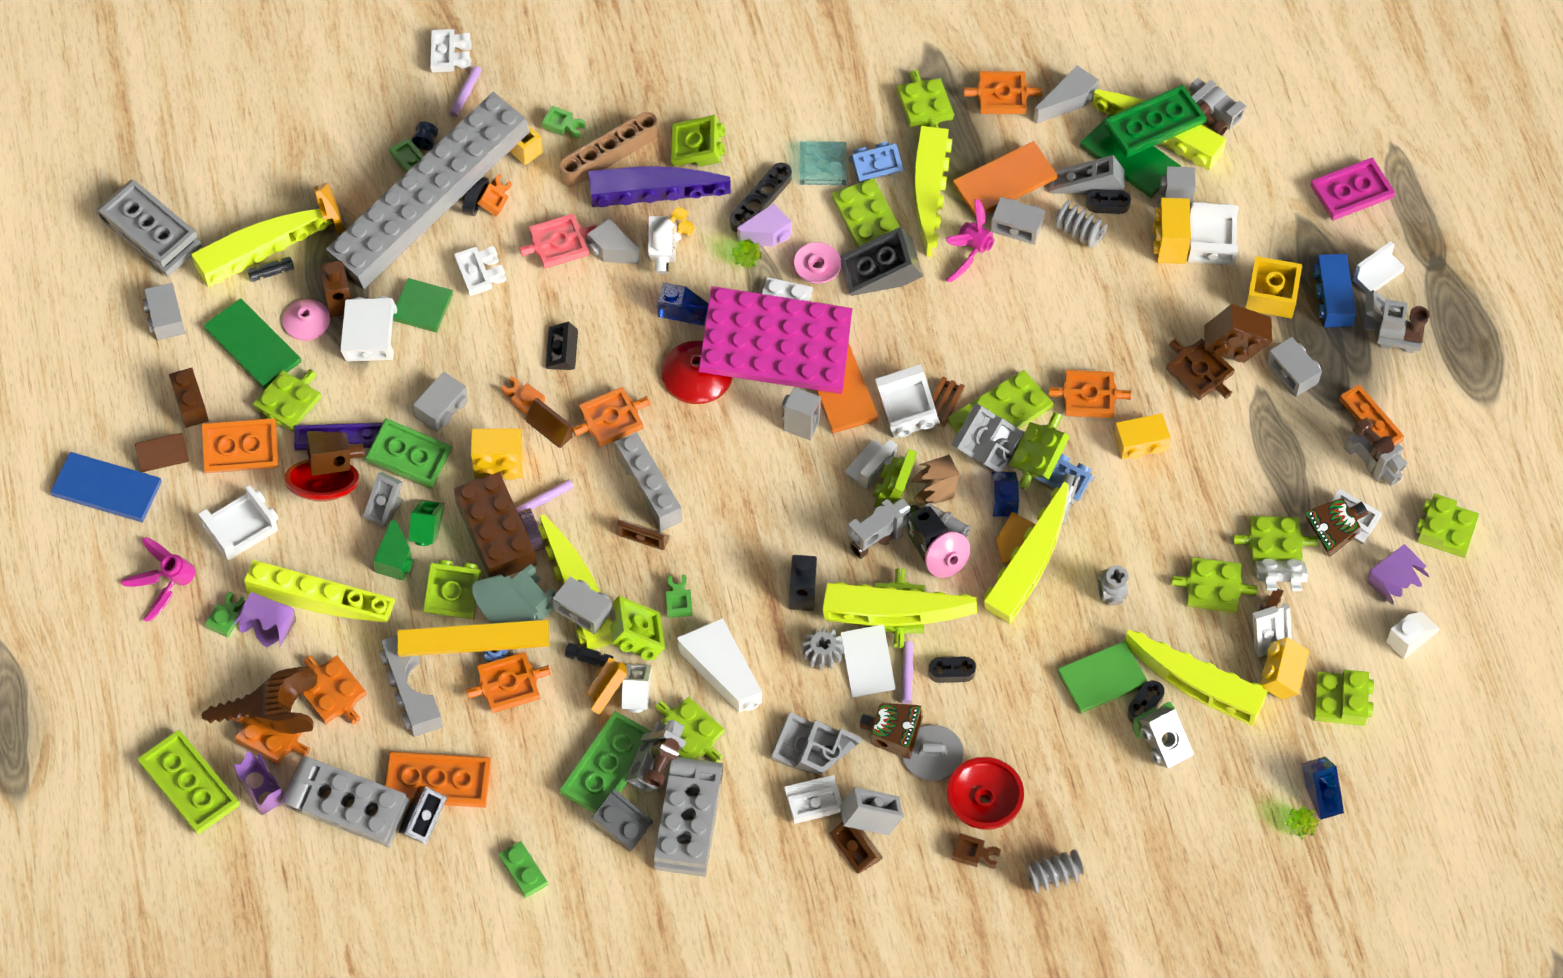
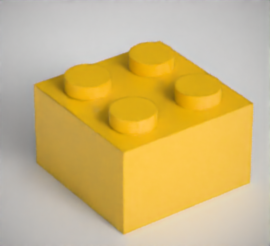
(1172, 230)
(1273, 287)
(497, 451)

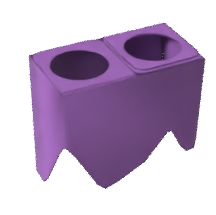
(1396, 573)
(269, 618)
(250, 765)

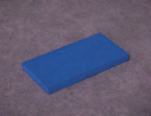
(106, 487)

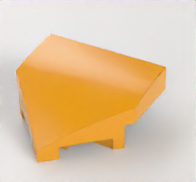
(328, 206)
(1012, 536)
(605, 684)

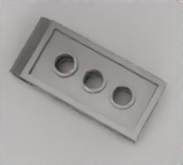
(149, 227)
(315, 778)
(687, 779)

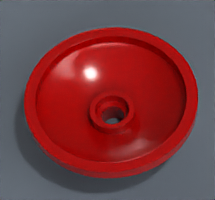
(684, 379)
(320, 487)
(990, 780)

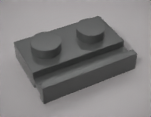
(621, 820)

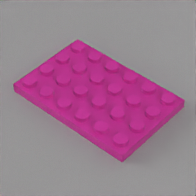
(776, 340)

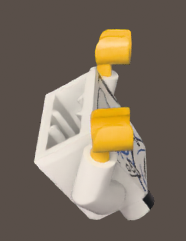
(665, 235)

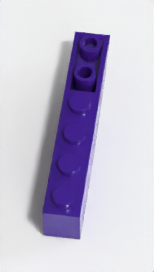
(653, 184)

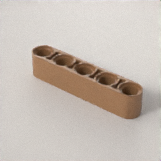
(609, 148)

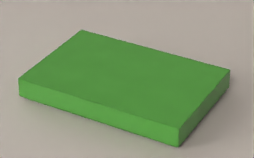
(408, 453)
(1102, 677)

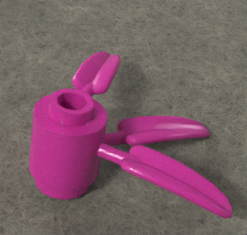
(973, 236)
(172, 567)

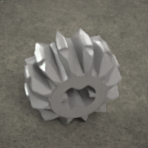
(822, 648)

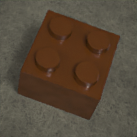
(1238, 333)

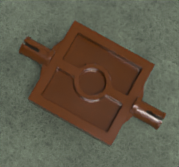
(1199, 369)

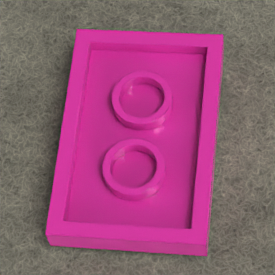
(1352, 189)

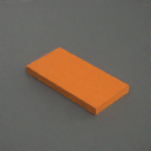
(1006, 178)
(851, 407)
(457, 777)

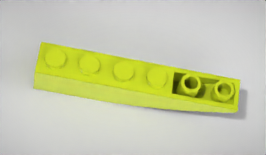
(1196, 144)
(929, 182)
(254, 244)
(1028, 561)
(568, 564)
(316, 593)
(891, 606)
(1200, 679)

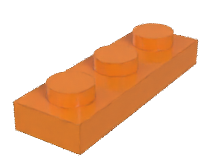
(1363, 406)

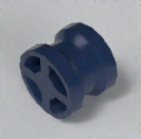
(425, 135)

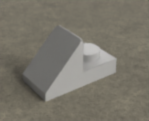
(1374, 310)
(383, 499)

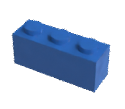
(1334, 290)

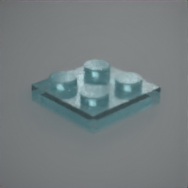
(823, 163)

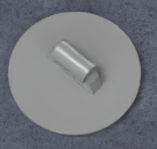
(935, 753)

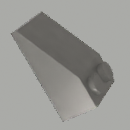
(881, 264)

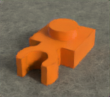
(494, 196)
(521, 396)

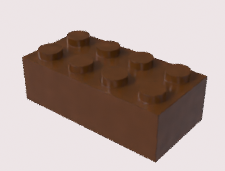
(495, 526)

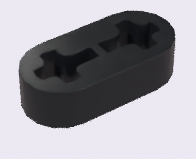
(1108, 201)
(470, 204)
(952, 669)
(1141, 698)

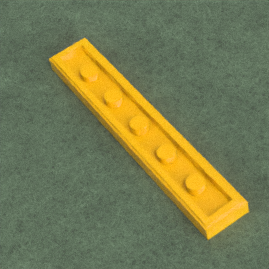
(473, 638)

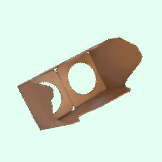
(939, 486)

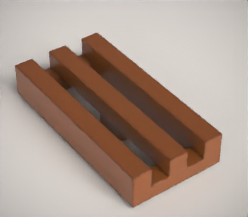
(950, 386)

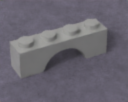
(658, 496)
(420, 709)

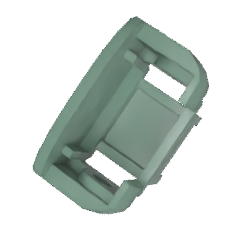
(513, 599)

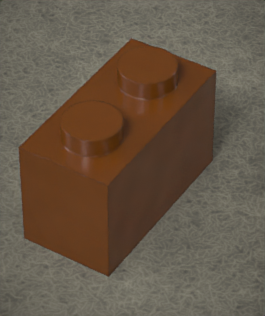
(188, 397)

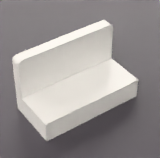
(1378, 269)
(869, 463)

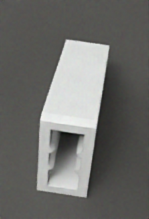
(721, 663)

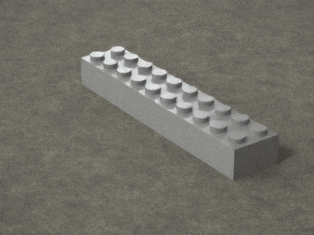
(428, 189)

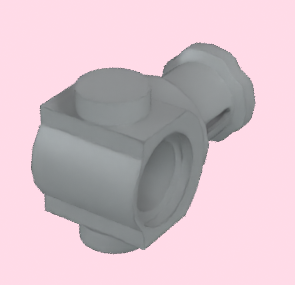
(1113, 585)

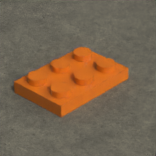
(240, 445)

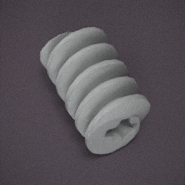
(1079, 225)
(1055, 870)

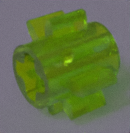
(747, 253)
(1302, 822)

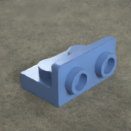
(876, 162)
(1058, 475)

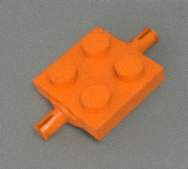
(1003, 92)
(1089, 393)
(611, 416)
(508, 682)
(335, 690)
(268, 742)

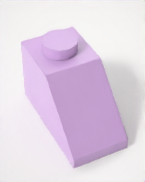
(766, 228)

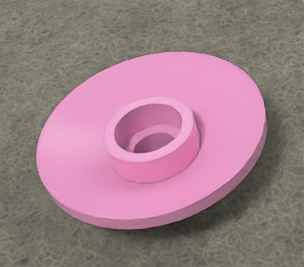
(817, 255)
(306, 327)
(947, 554)

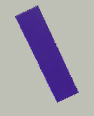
(356, 433)

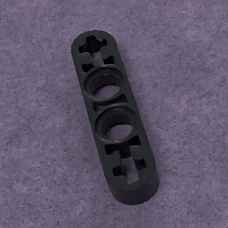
(759, 196)

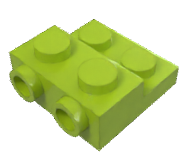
(698, 141)
(894, 478)
(1446, 525)
(450, 589)
(637, 629)
(1343, 697)

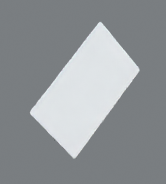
(868, 660)

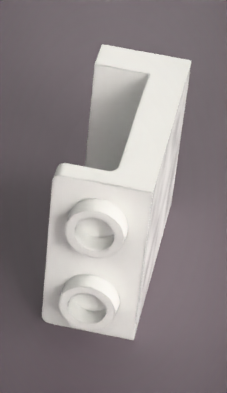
(1213, 233)
(368, 329)
(907, 401)
(240, 523)

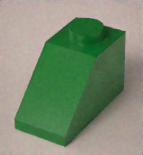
(425, 522)
(394, 554)

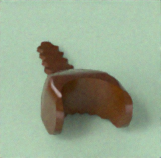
(271, 702)

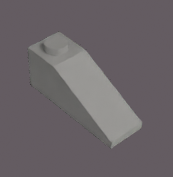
(1067, 96)
(1082, 178)

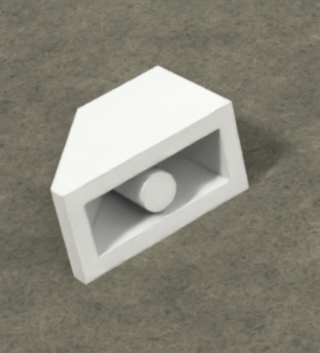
(1411, 633)
(636, 687)

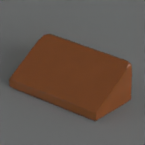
(549, 423)
(162, 452)
(642, 534)
(856, 847)

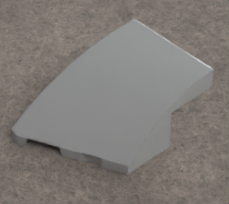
(988, 438)
(811, 745)

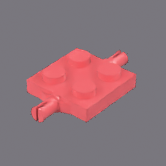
(558, 241)

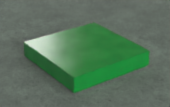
(422, 305)

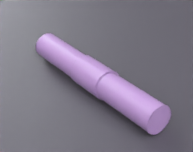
(465, 91)
(546, 496)
(907, 672)

